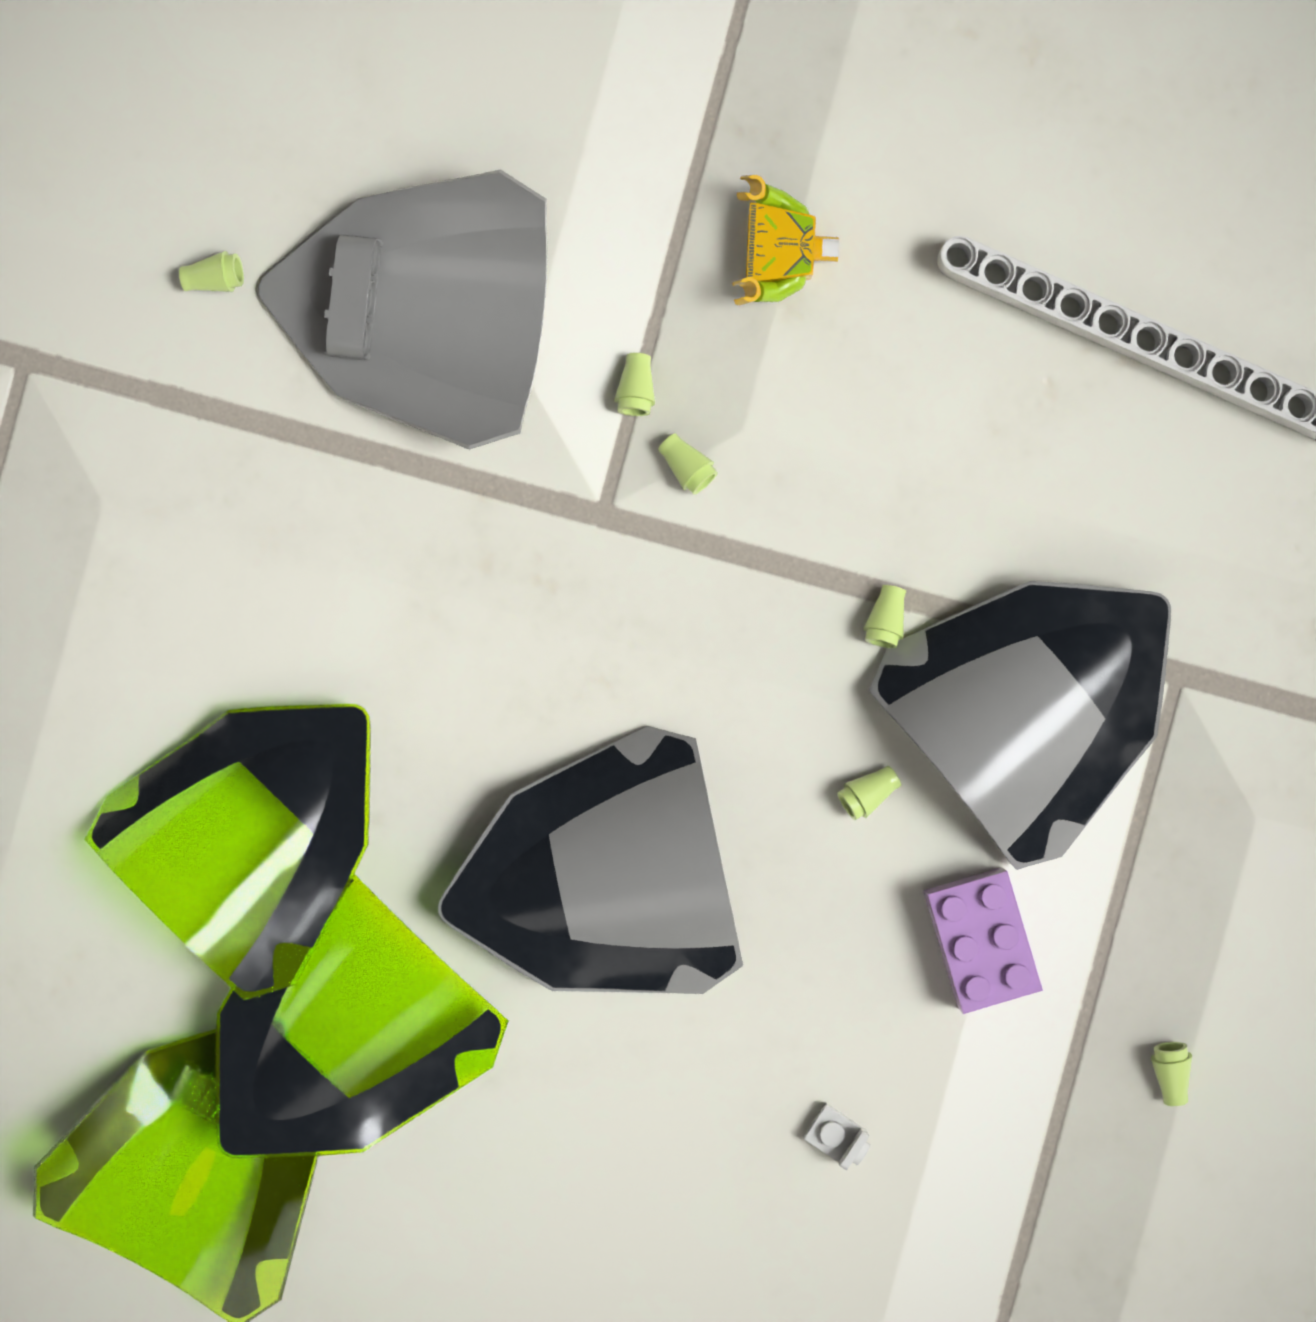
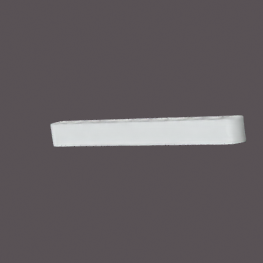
(1124, 340)

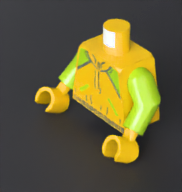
(779, 244)

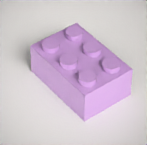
(983, 940)

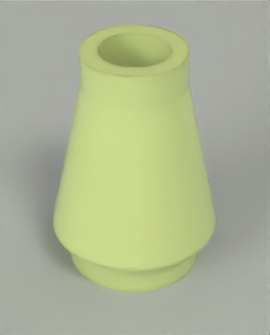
(214, 273)
(635, 388)
(689, 465)
(886, 620)
(866, 793)
(1173, 1069)

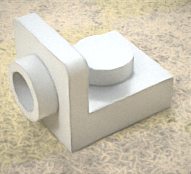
(838, 1137)

